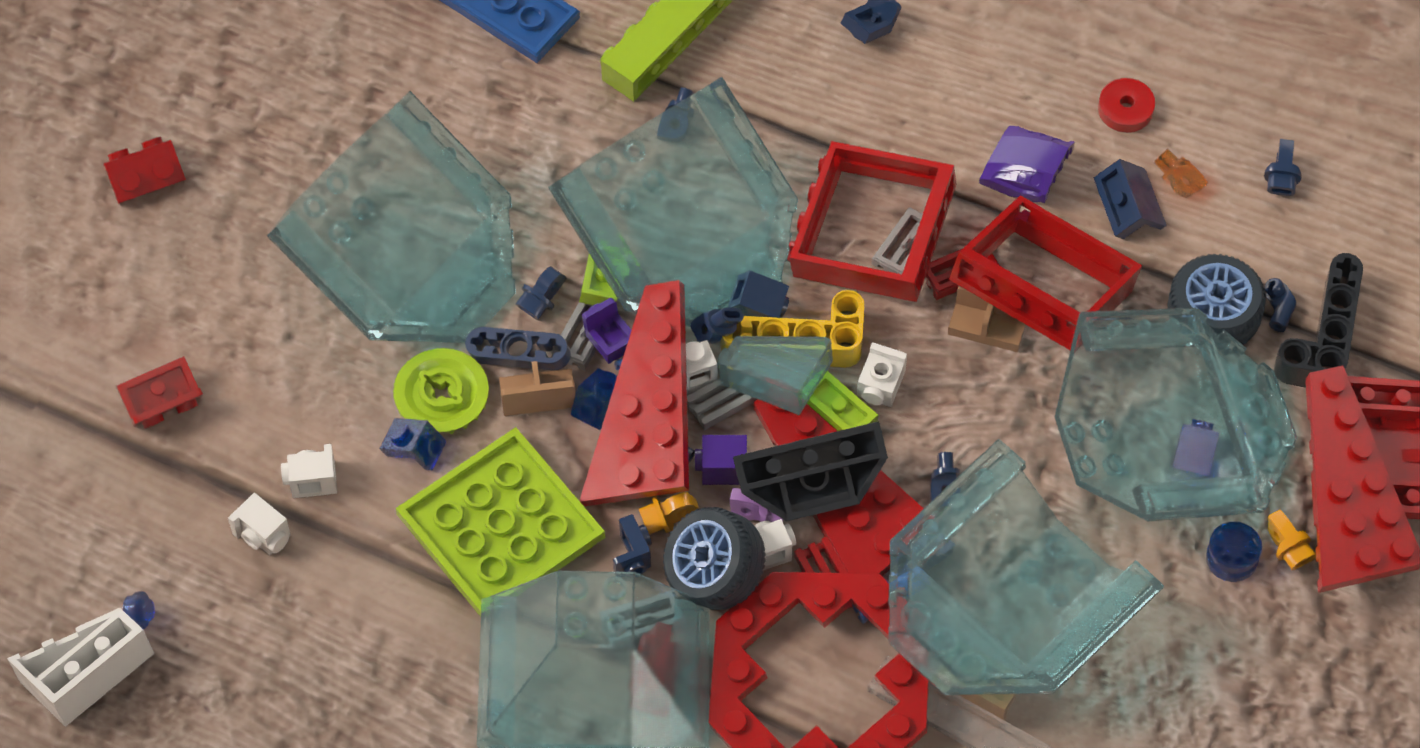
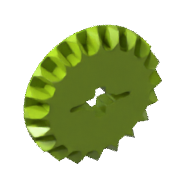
(441, 369)

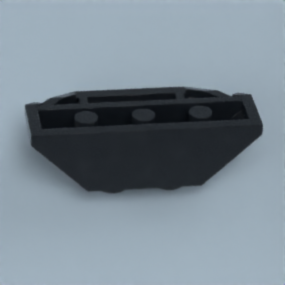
(813, 472)

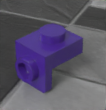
(606, 329)

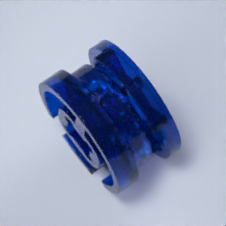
(1233, 552)

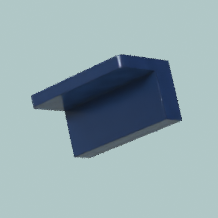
(1128, 198)

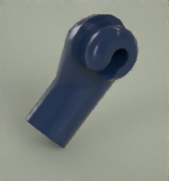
(1281, 301)

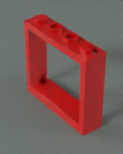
(881, 165)
(1022, 299)

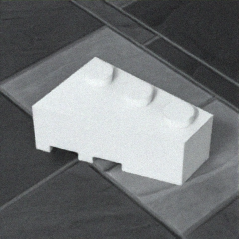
(84, 665)

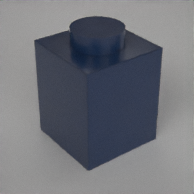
(759, 296)

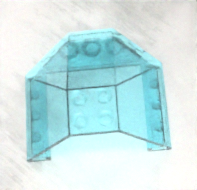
(683, 202)
(405, 232)
(1133, 388)
(1001, 590)
(593, 664)

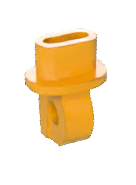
(664, 514)
(1292, 545)

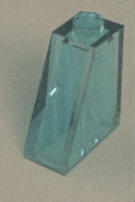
(776, 368)

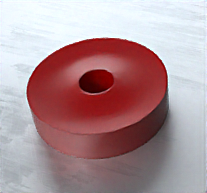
(1126, 118)

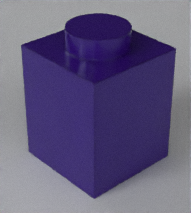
(716, 458)

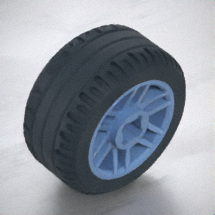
(1223, 291)
(714, 557)

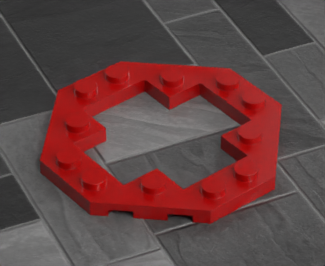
(825, 599)

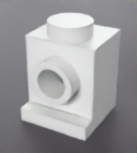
(699, 360)
(881, 375)
(310, 473)
(260, 525)
(777, 542)

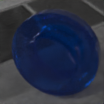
(139, 608)

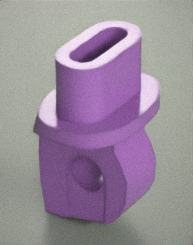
(749, 509)

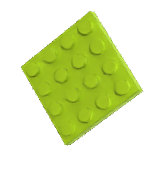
(500, 520)

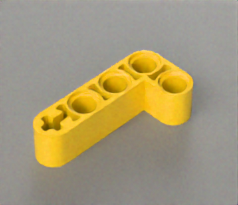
(838, 329)

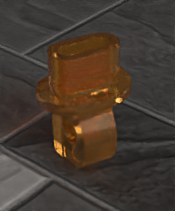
(1177, 169)

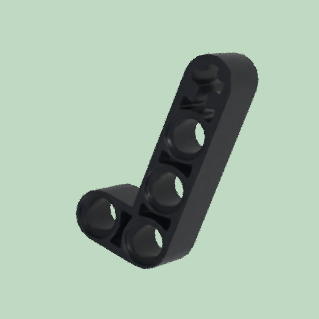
(1332, 321)

